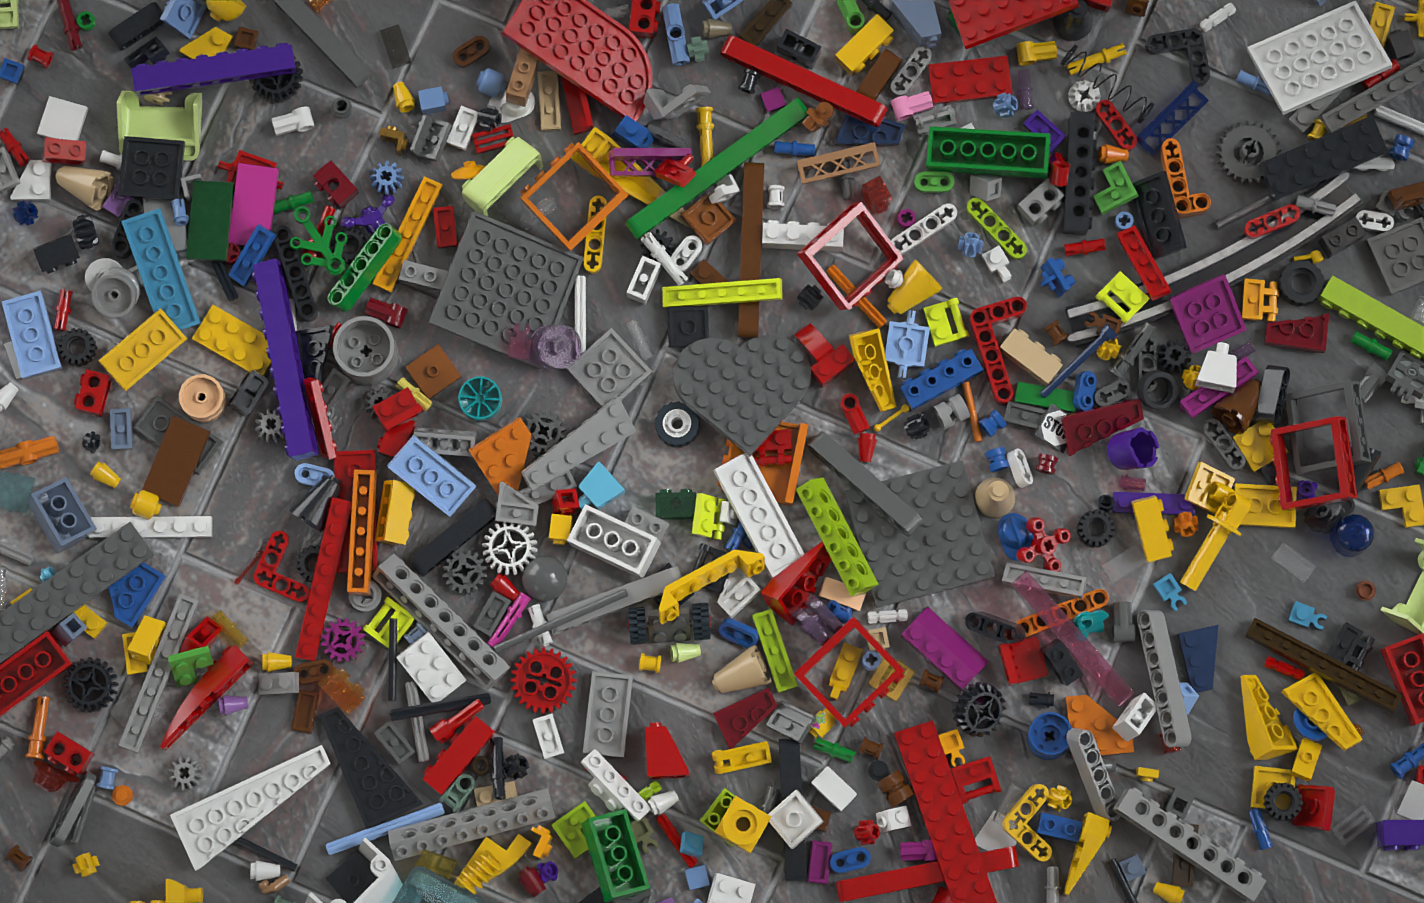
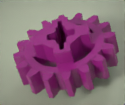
(335, 646)

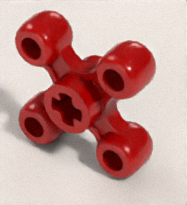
(1059, 536)

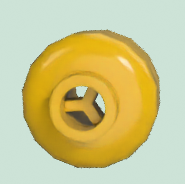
(145, 504)

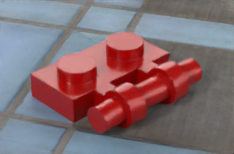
(777, 442)

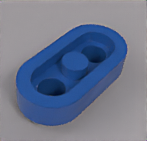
(1084, 388)
(738, 633)
(850, 860)

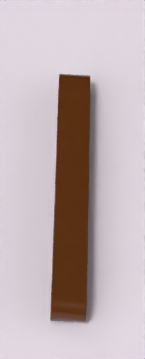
(751, 244)

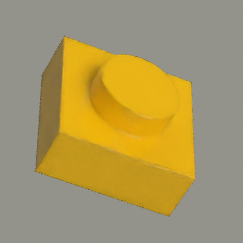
(1147, 774)

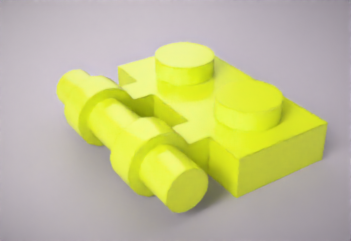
(704, 517)

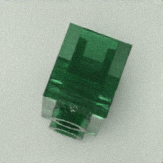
(684, 511)

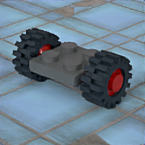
(672, 630)

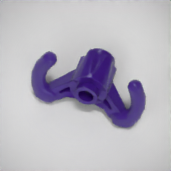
(370, 216)

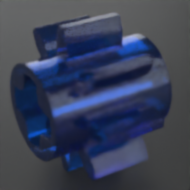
(25, 213)

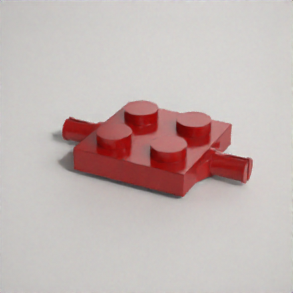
(246, 158)

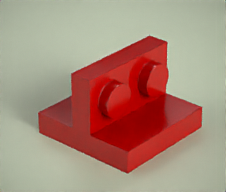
(397, 409)
(1316, 807)

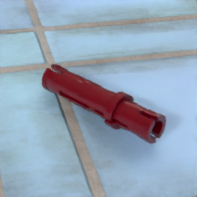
(70, 27)

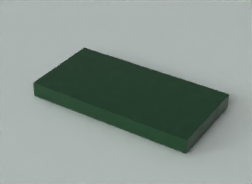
(210, 221)

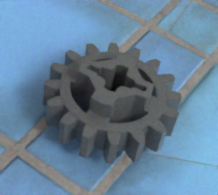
(551, 427)
(455, 573)

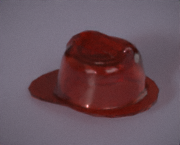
(50, 777)

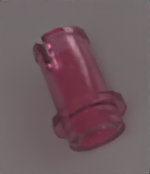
(1132, 482)

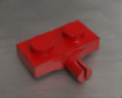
(676, 171)

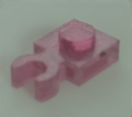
(519, 346)

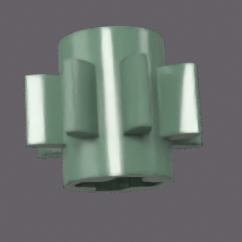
(697, 49)

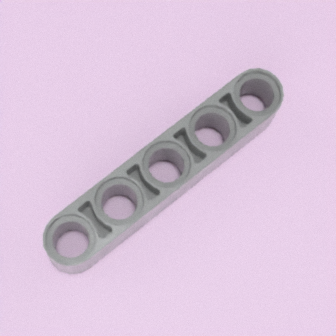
(1093, 772)

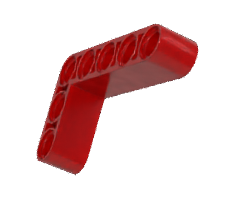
(992, 345)

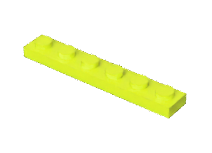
(722, 293)

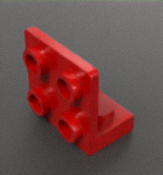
(1022, 661)

